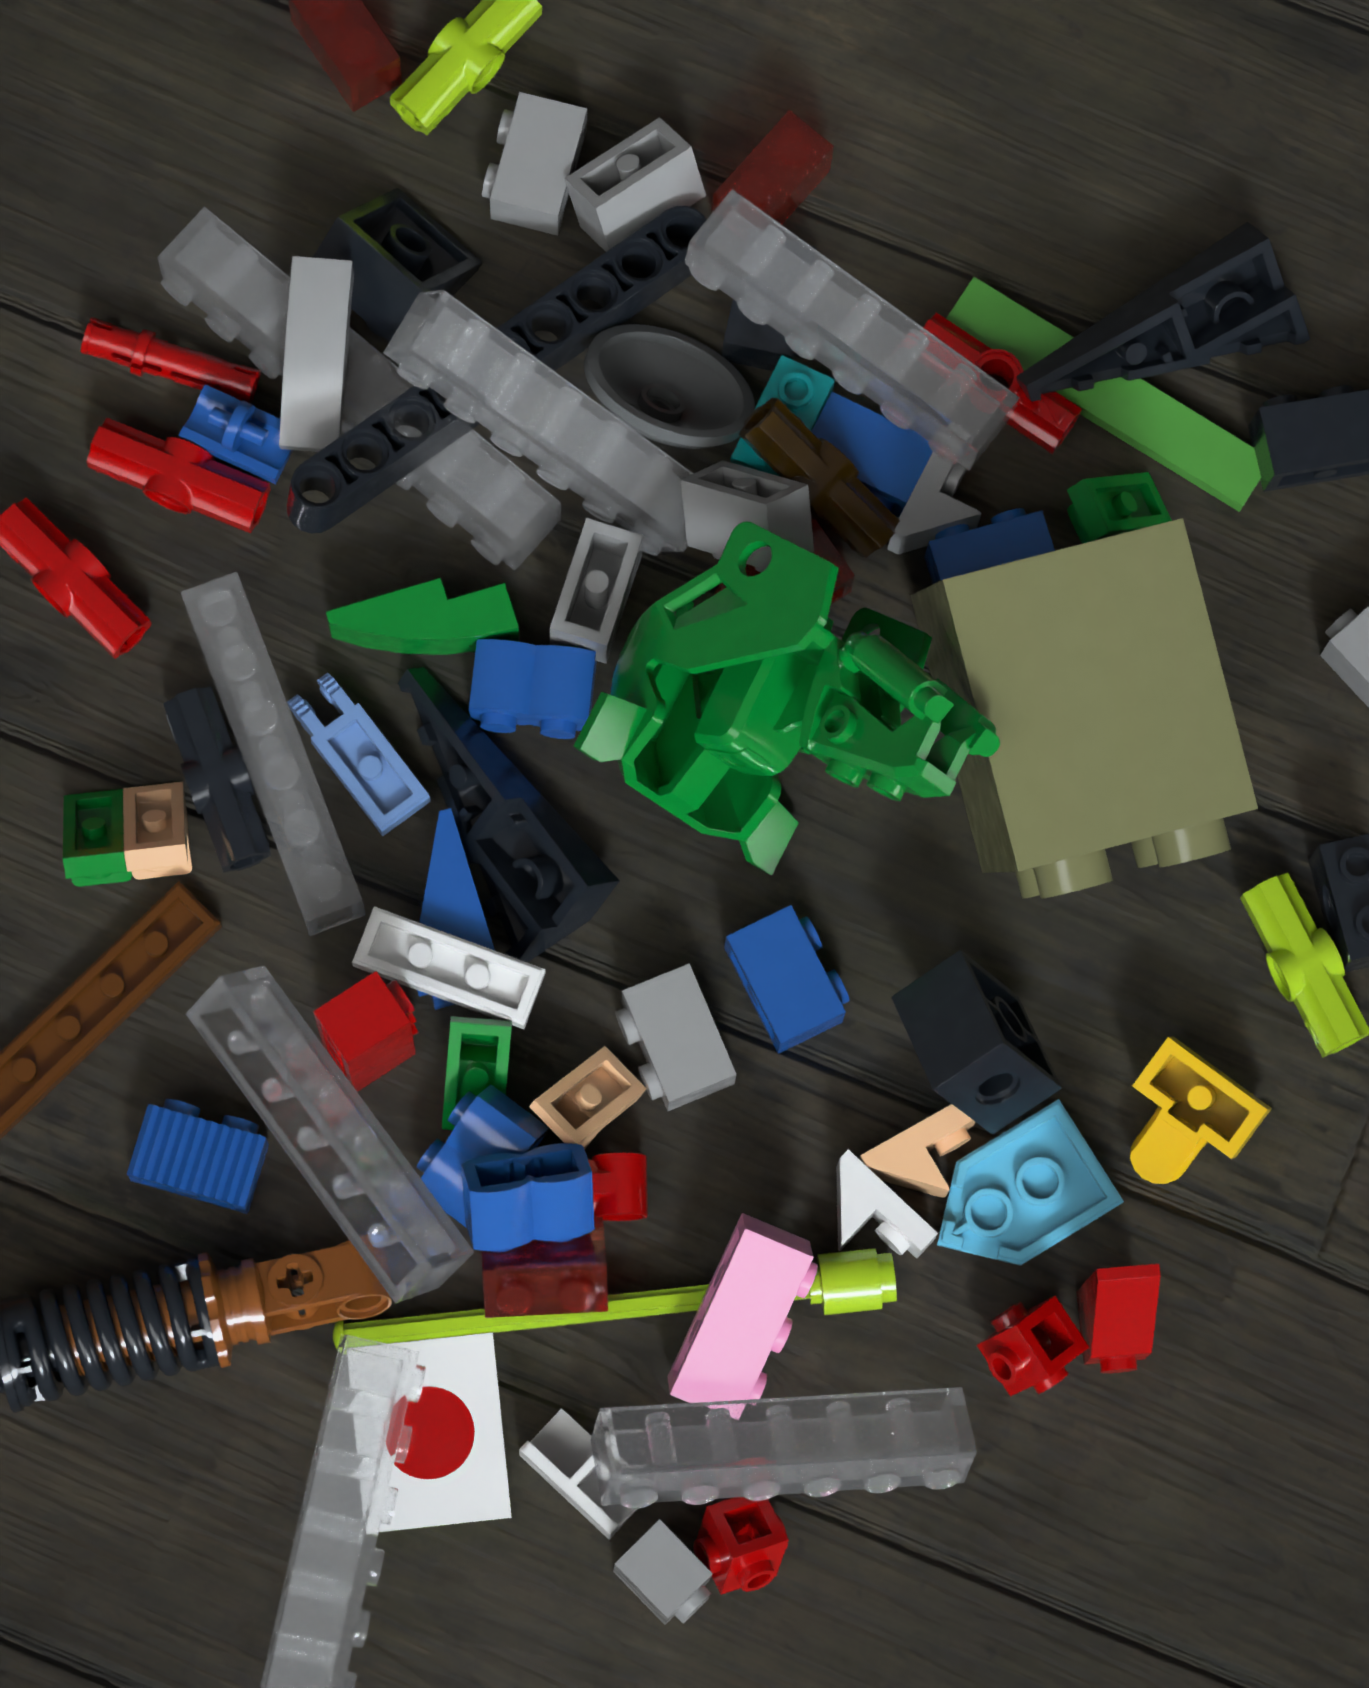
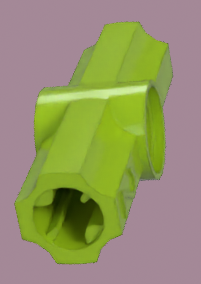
(462, 60)
(1305, 964)

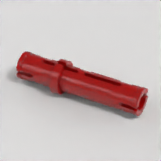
(158, 357)

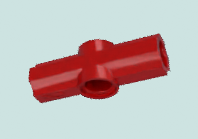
(1042, 421)
(178, 475)
(71, 578)

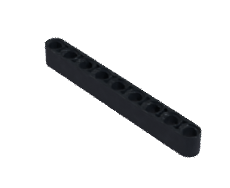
(424, 409)

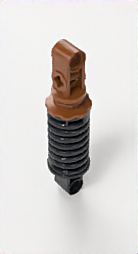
(178, 1322)

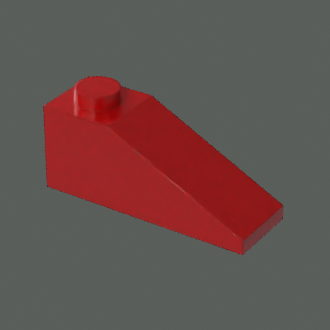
(1119, 1315)

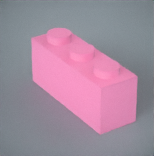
(743, 1314)

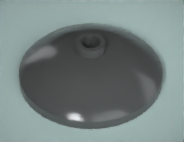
(668, 386)

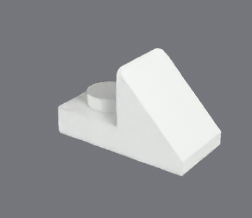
(867, 1196)

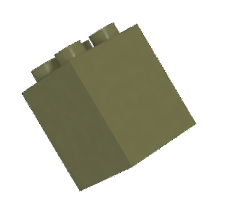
(1100, 705)

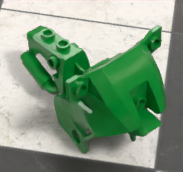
(749, 678)

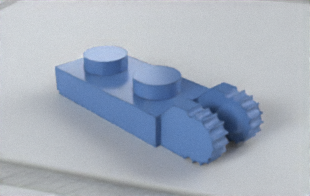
(362, 758)

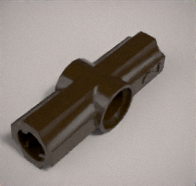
(831, 477)

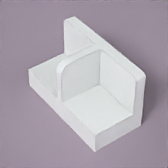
(566, 1462)

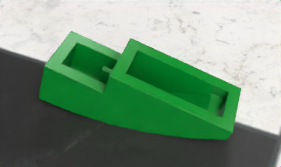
(424, 620)

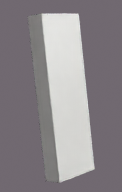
(449, 967)

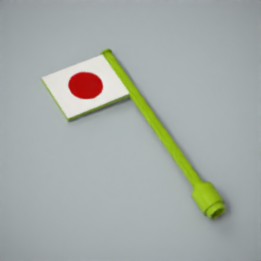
(457, 1438)

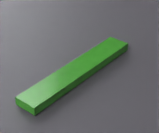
(1124, 408)

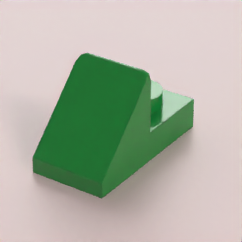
(1115, 505)
(94, 838)
(475, 1059)

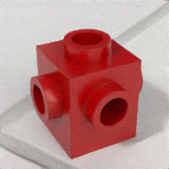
(1032, 1346)
(741, 1543)

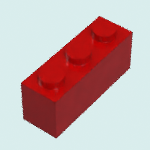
(368, 1029)

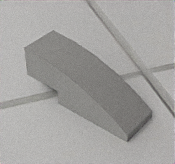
(315, 352)

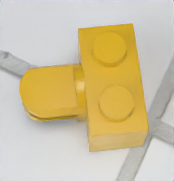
(1193, 1108)

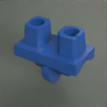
(237, 434)

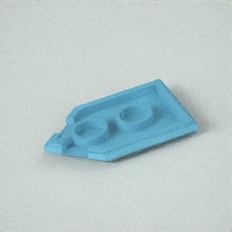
(1026, 1190)

